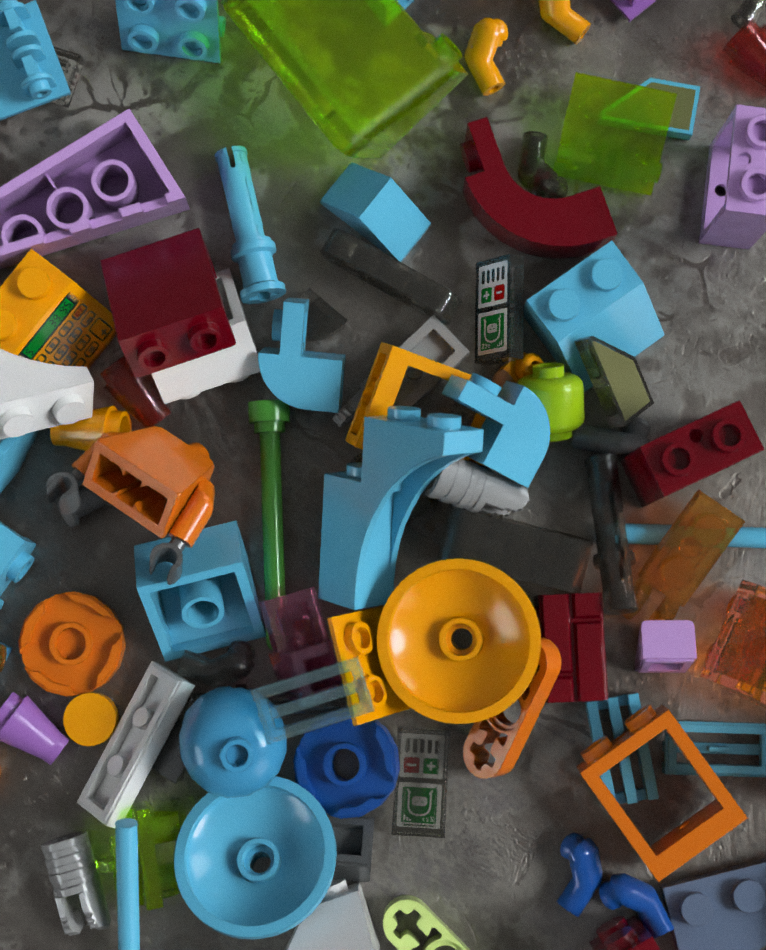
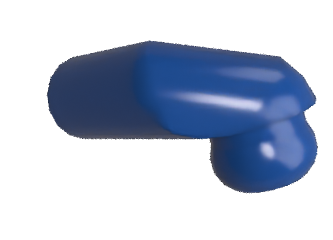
(585, 869)
(639, 897)

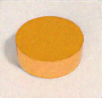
(90, 719)

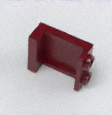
(166, 303)

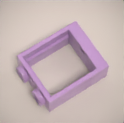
(739, 167)

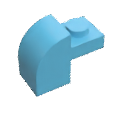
(299, 376)
(513, 428)

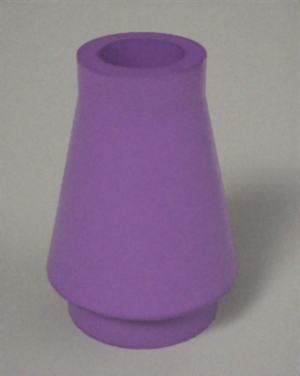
(29, 729)

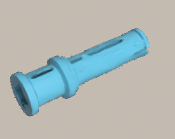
(252, 248)

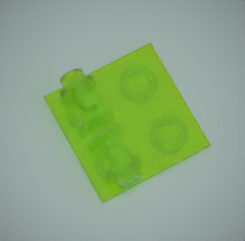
(614, 133)

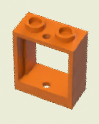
(691, 835)

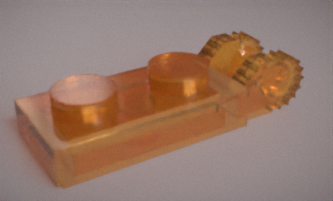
(686, 555)

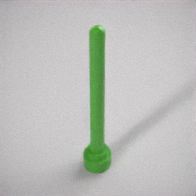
(269, 422)

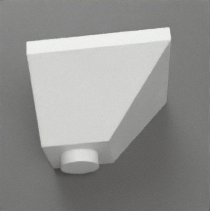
(338, 922)

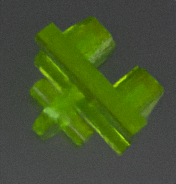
(155, 879)

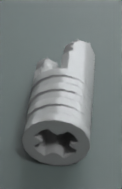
(477, 489)
(76, 883)

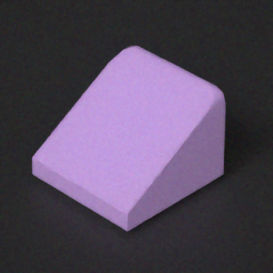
(665, 646)

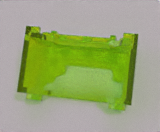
(352, 65)

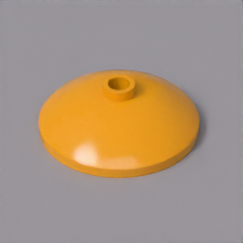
(420, 650)

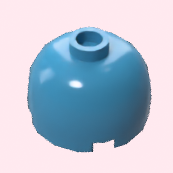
(227, 745)

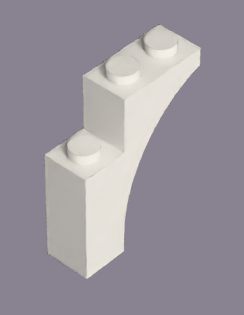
(41, 395)

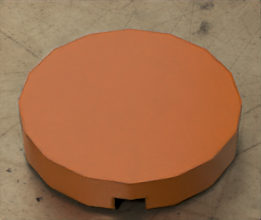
(72, 643)

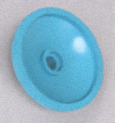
(230, 834)

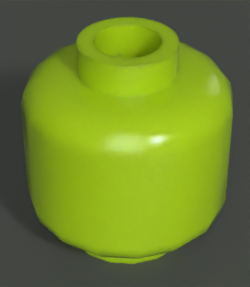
(560, 394)

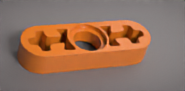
(509, 748)

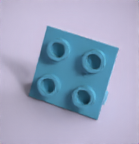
(172, 28)
(27, 60)

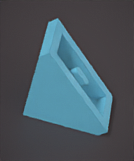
(377, 210)

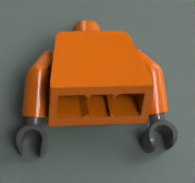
(151, 481)

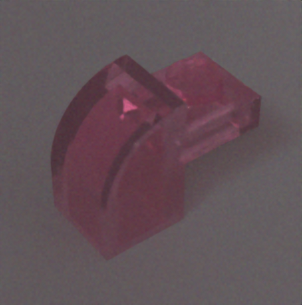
(299, 640)

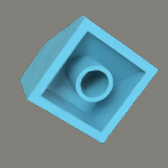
(598, 300)
(209, 602)

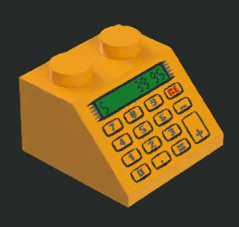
(51, 316)

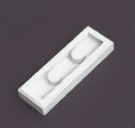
(135, 744)

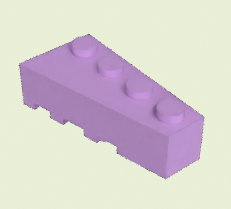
(87, 192)

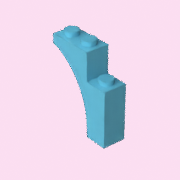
(373, 500)

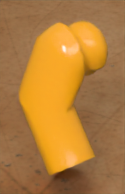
(564, 19)
(479, 54)

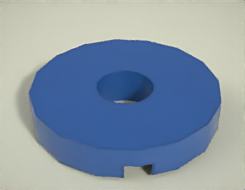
(377, 767)

